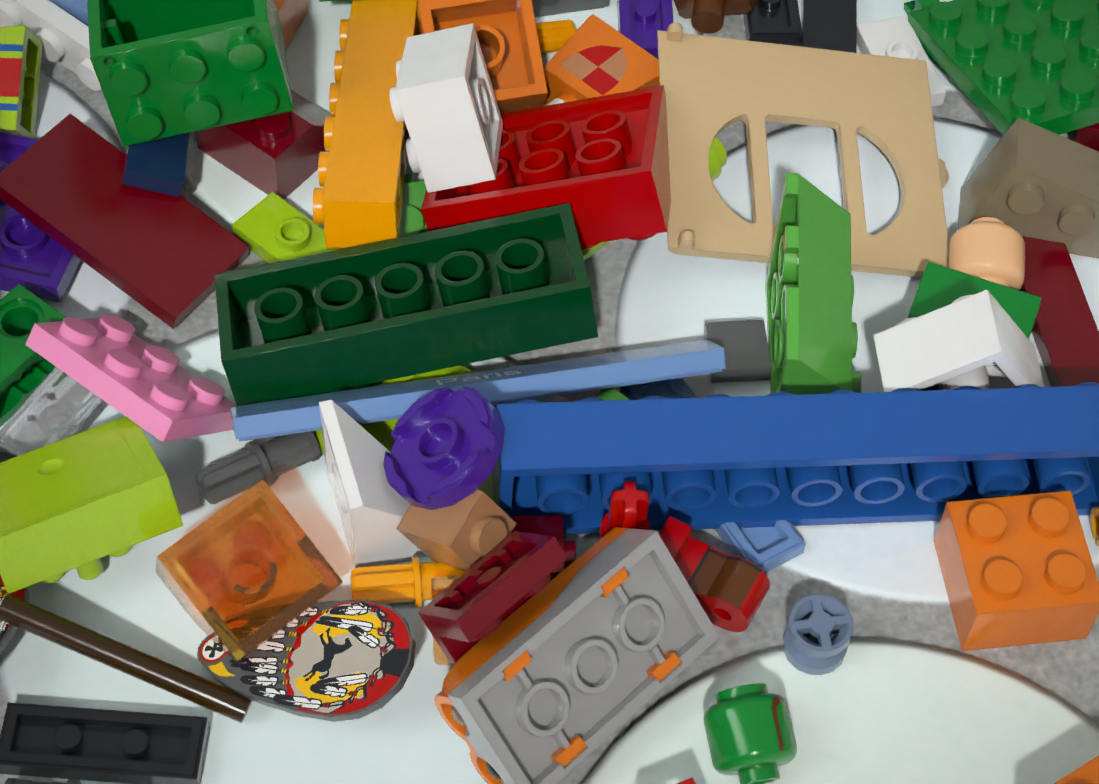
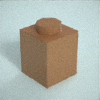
(458, 533)

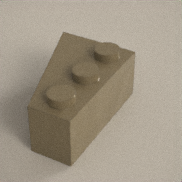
(1038, 187)

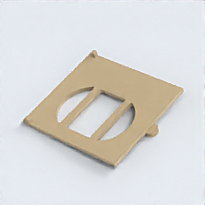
(734, 80)

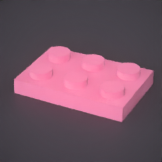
(134, 376)

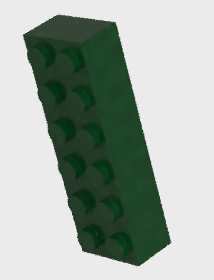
(404, 306)

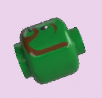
(750, 733)

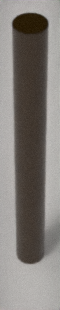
(124, 658)

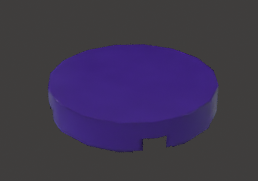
(444, 447)

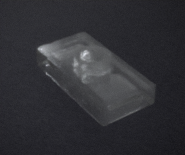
(50, 414)

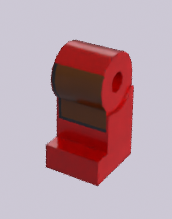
(724, 584)

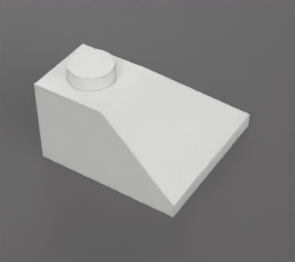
(361, 491)

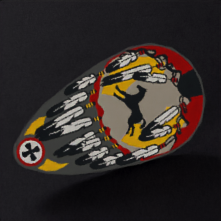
(324, 664)

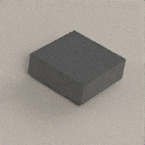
(744, 349)

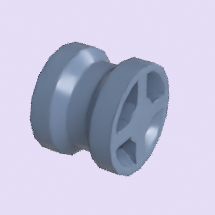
(824, 619)

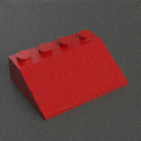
(592, 152)

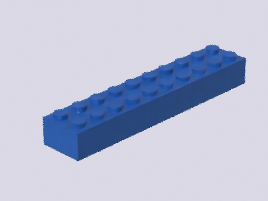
(798, 455)

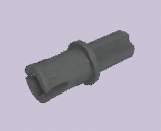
(255, 464)

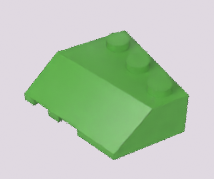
(811, 294)

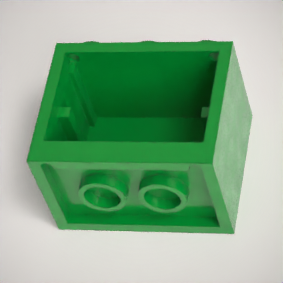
(187, 64)

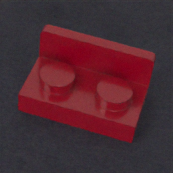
(491, 591)

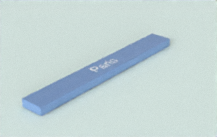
(496, 385)

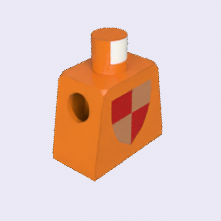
(598, 64)

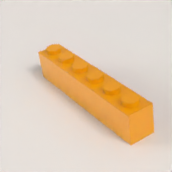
(365, 143)

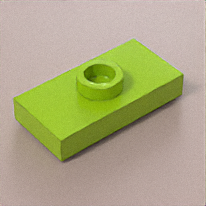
(279, 231)

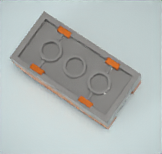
(575, 661)

